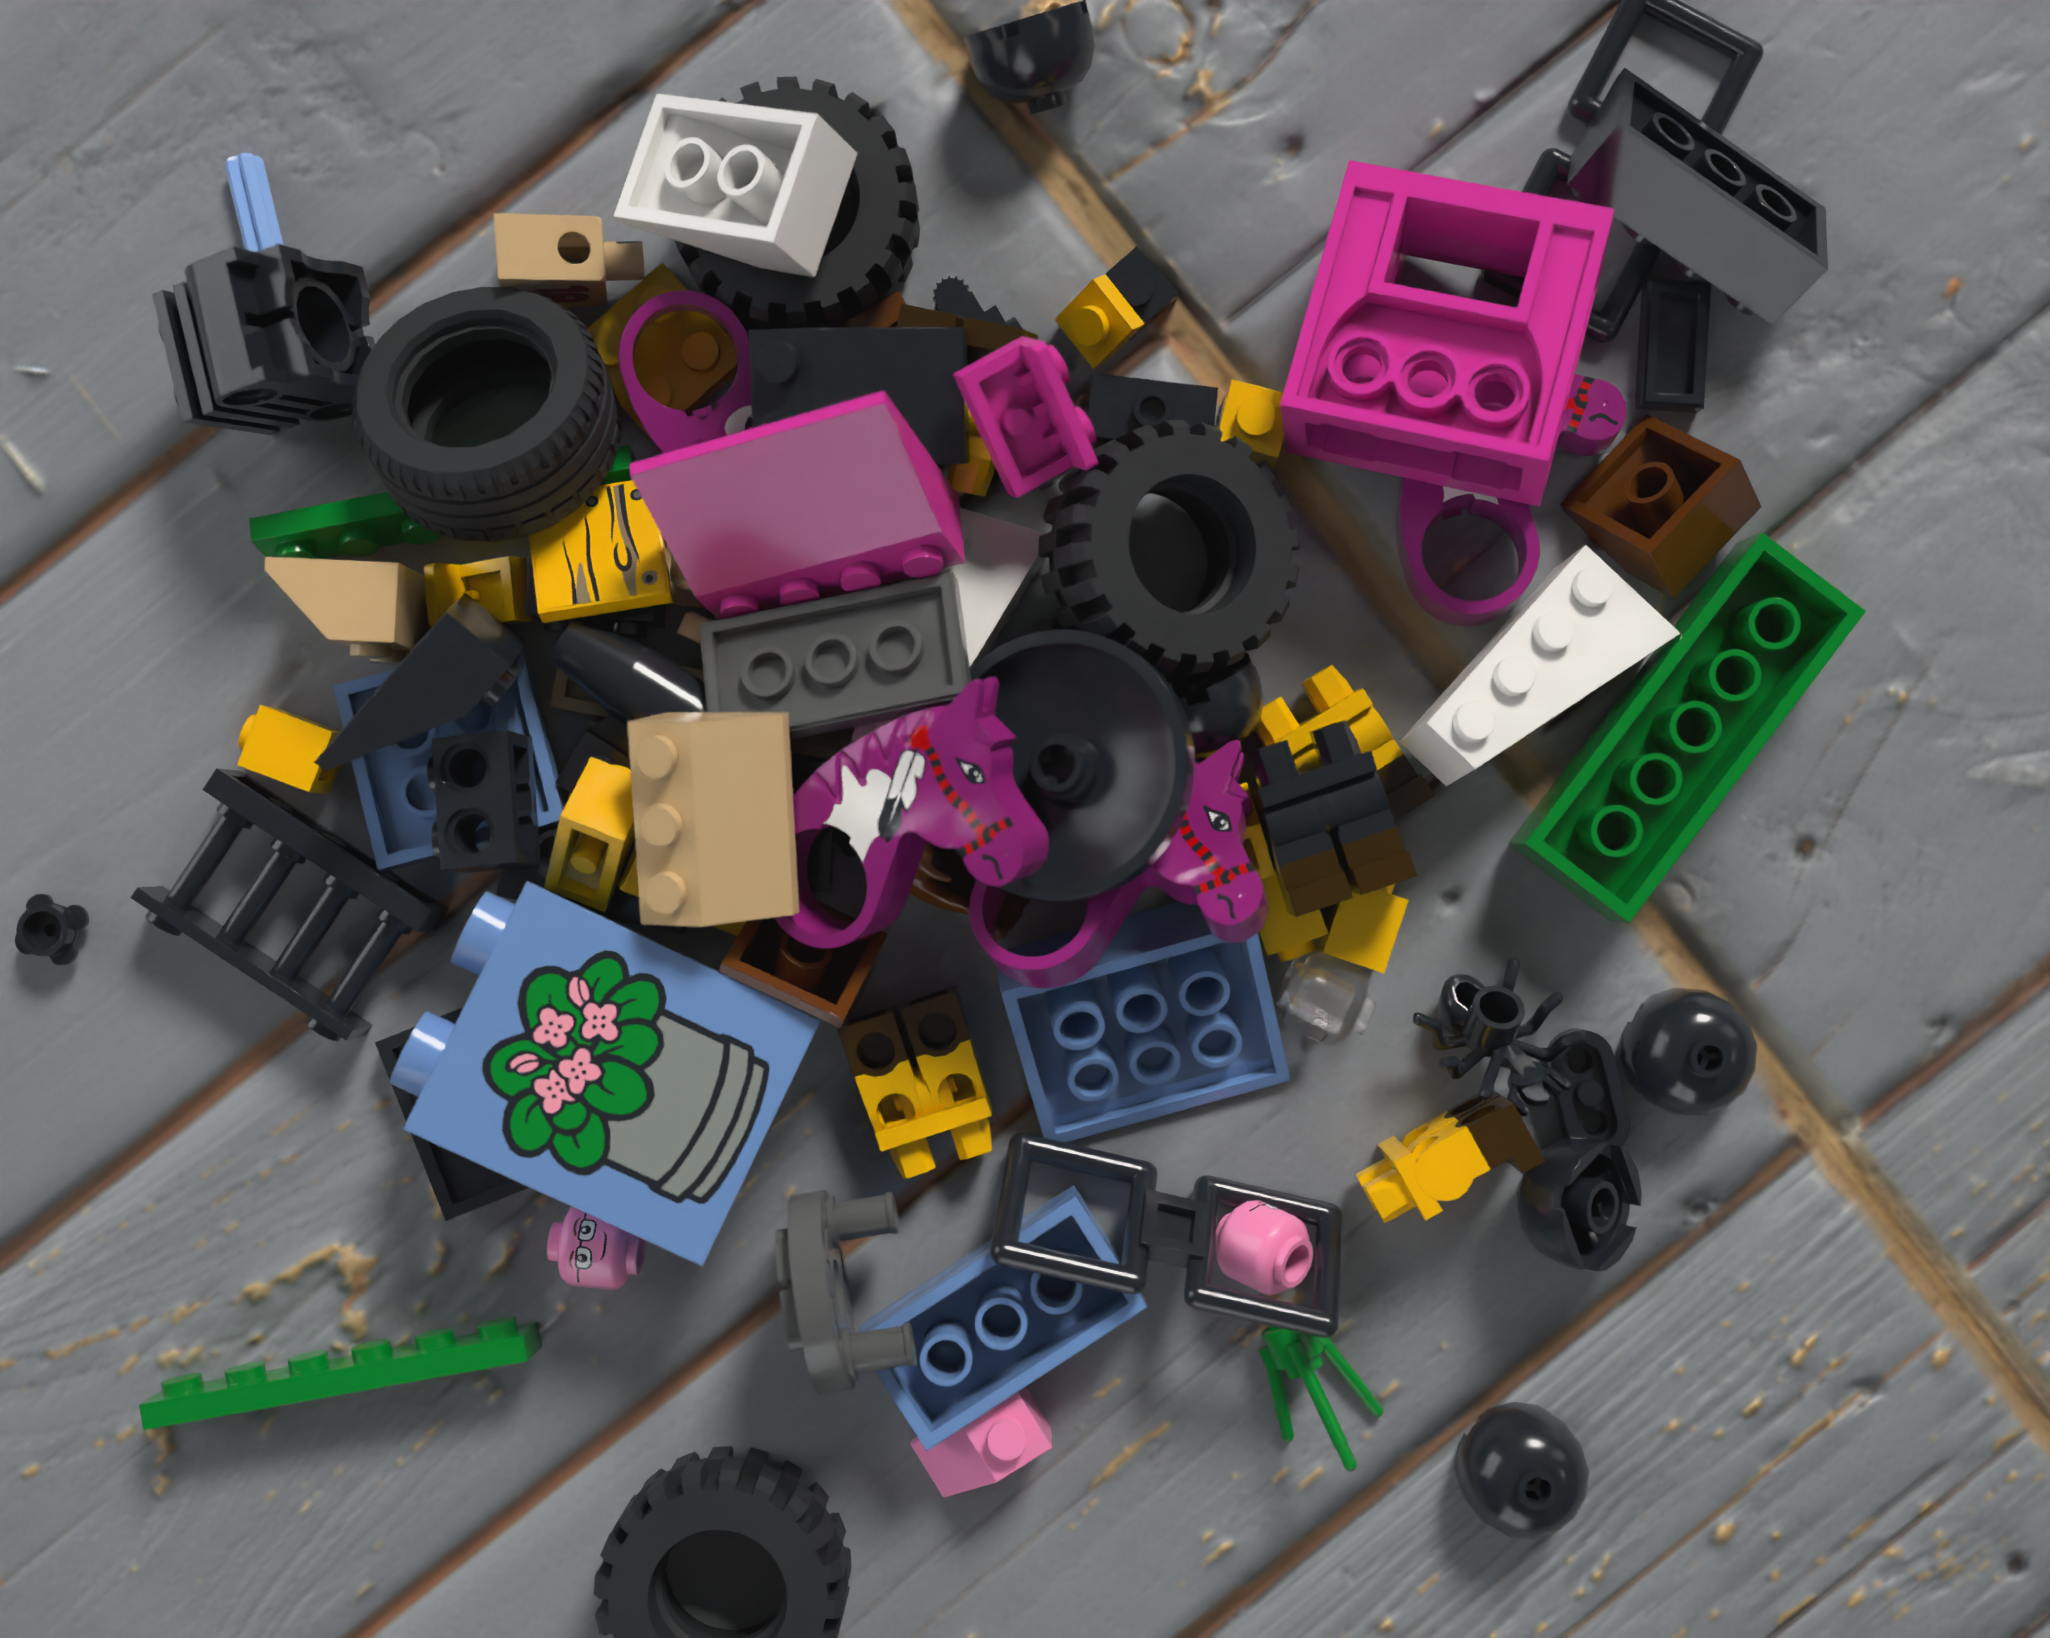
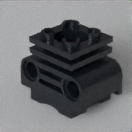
(265, 338)

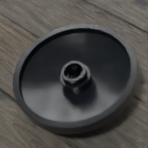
(1094, 756)

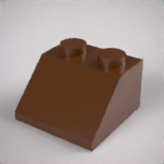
(1663, 504)
(807, 977)

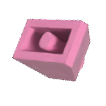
(988, 1446)

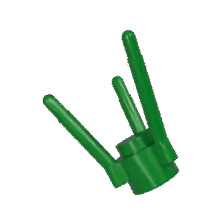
(1300, 1357)

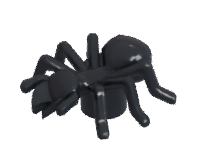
(1489, 1024)

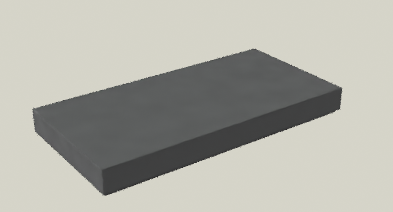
(842, 657)

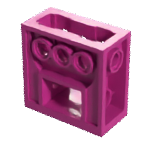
(1435, 378)

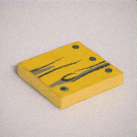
(601, 558)

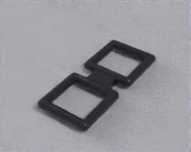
(1584, 104)
(1168, 1232)

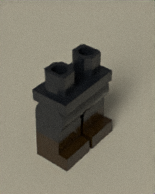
(1333, 799)

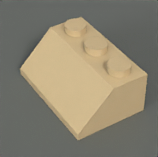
(713, 817)

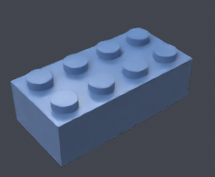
(999, 1328)

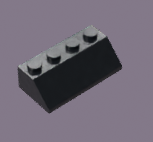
(1700, 199)

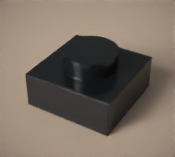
(1142, 286)

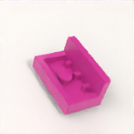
(1027, 414)

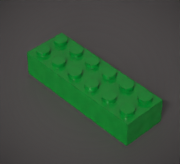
(1686, 728)

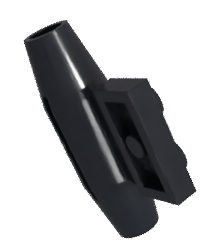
(625, 682)

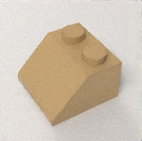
(358, 603)

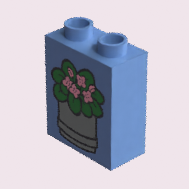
(603, 1069)

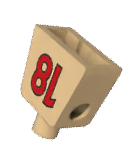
(537, 250)

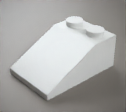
(738, 181)

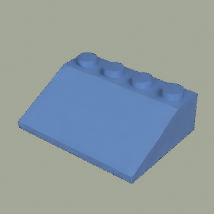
(1149, 1029)

